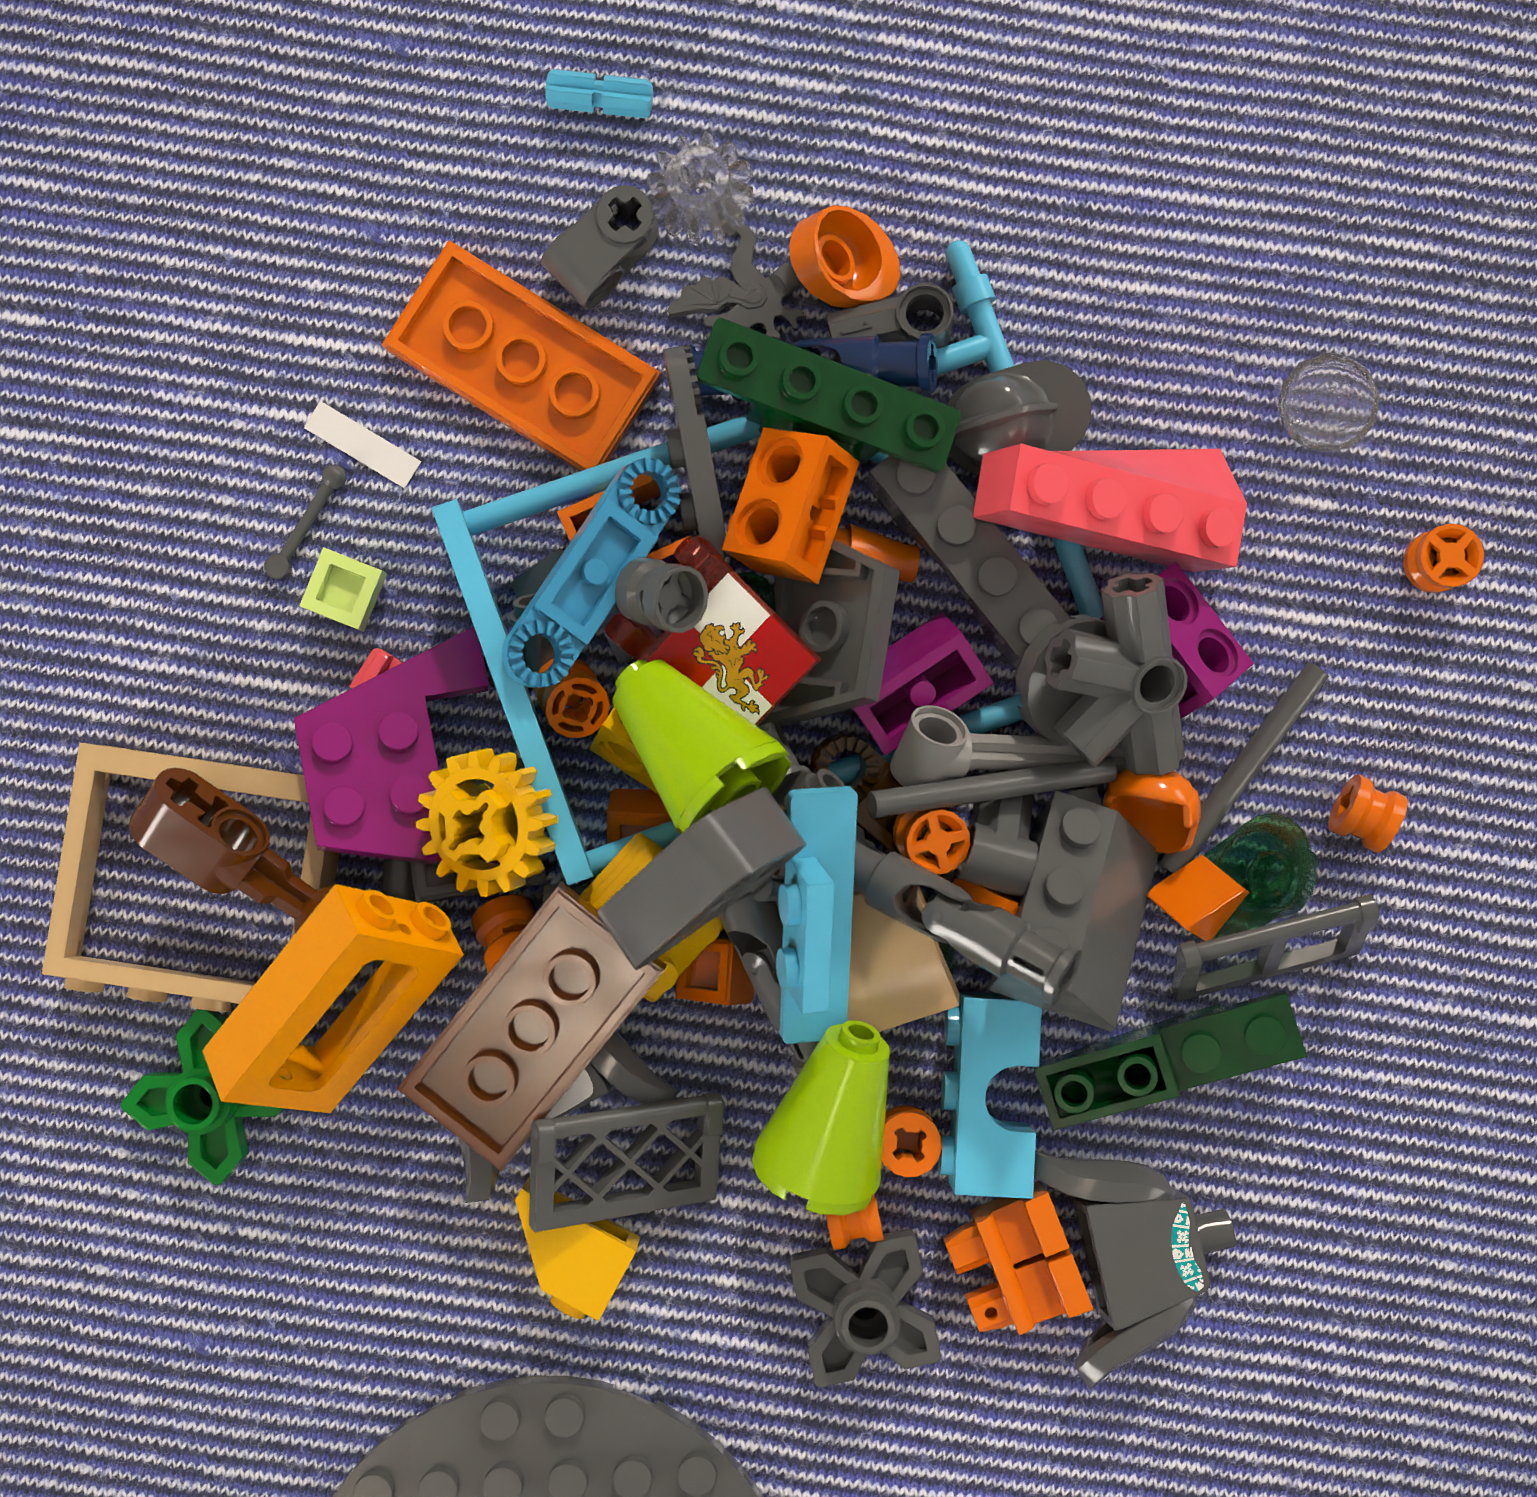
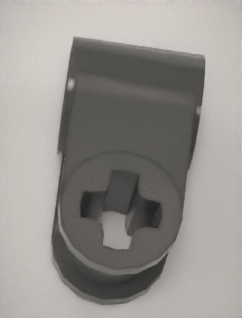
(596, 252)

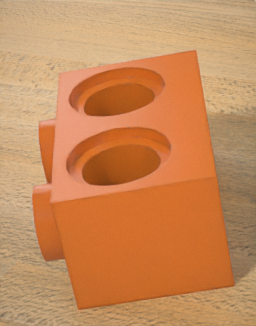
(790, 504)

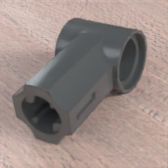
(890, 317)
(1000, 845)

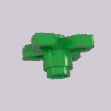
(182, 1099)

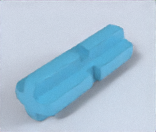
(583, 93)

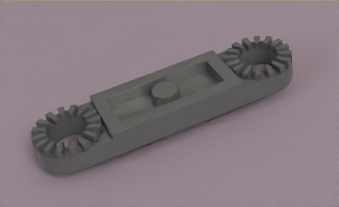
(690, 449)

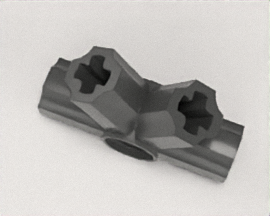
(1125, 679)

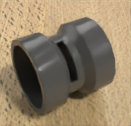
(661, 594)

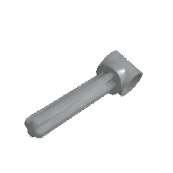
(942, 748)

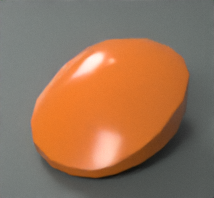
(844, 257)

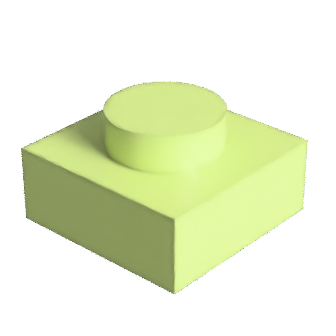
(343, 589)

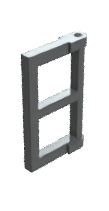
(1271, 961)

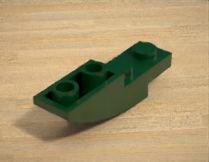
(1169, 1058)

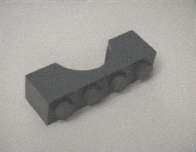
(972, 552)

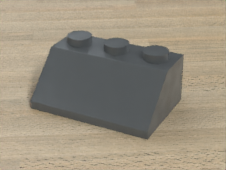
(1089, 896)

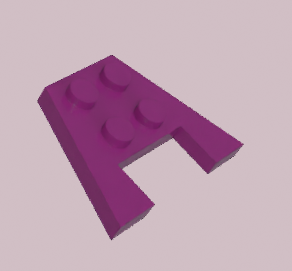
(374, 749)

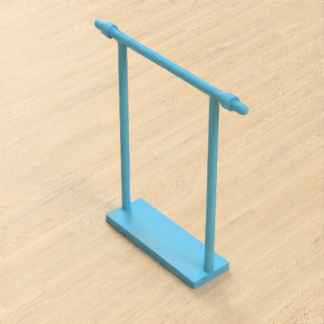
(458, 527)

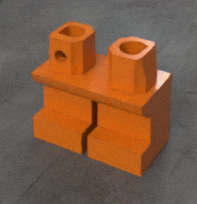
(1028, 1259)

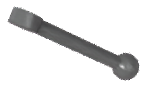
(279, 565)

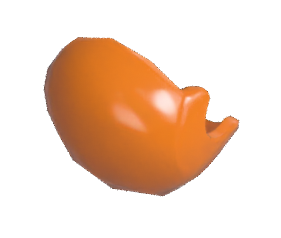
(1158, 807)

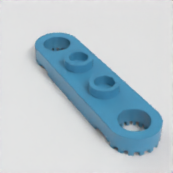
(584, 579)

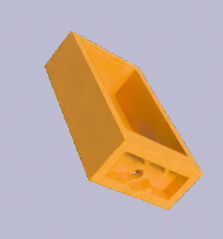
(304, 981)

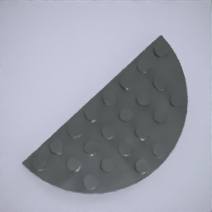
(548, 1442)

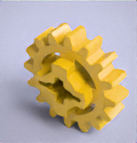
(486, 822)

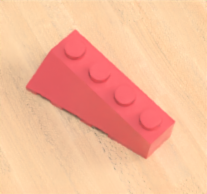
(1120, 501)

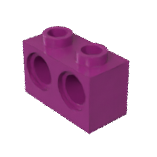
(1199, 642)

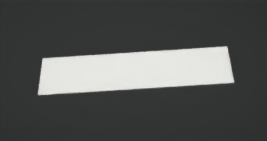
(362, 444)

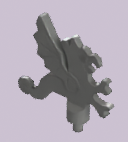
(754, 297)

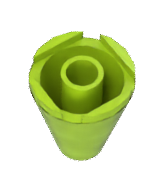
(693, 742)
(830, 1124)

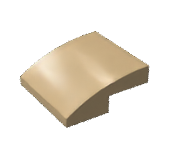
(895, 970)

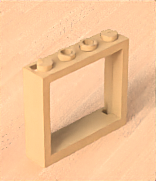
(79, 861)

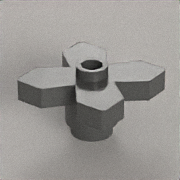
(881, 1283)

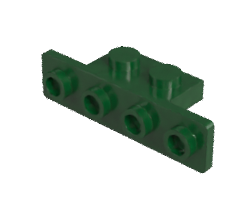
(825, 398)

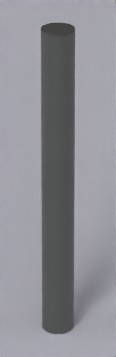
(1250, 761)
(989, 787)

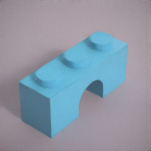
(983, 1152)

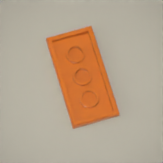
(521, 359)

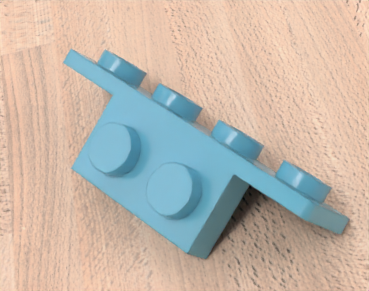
(817, 913)

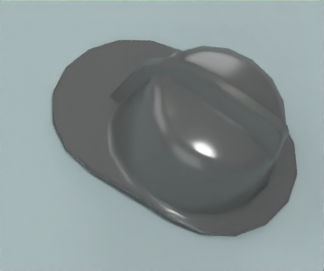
(1022, 404)

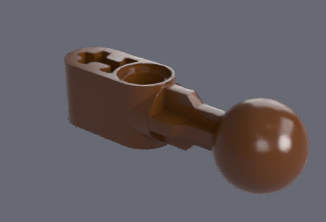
(218, 844)

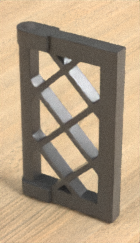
(656, 1193)

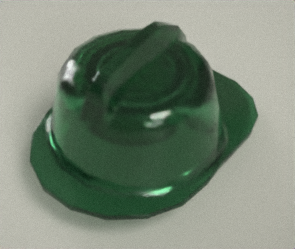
(1273, 864)

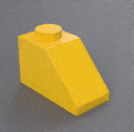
(578, 1262)

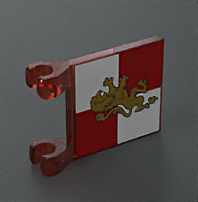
(735, 650)

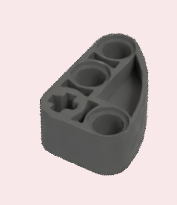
(700, 876)

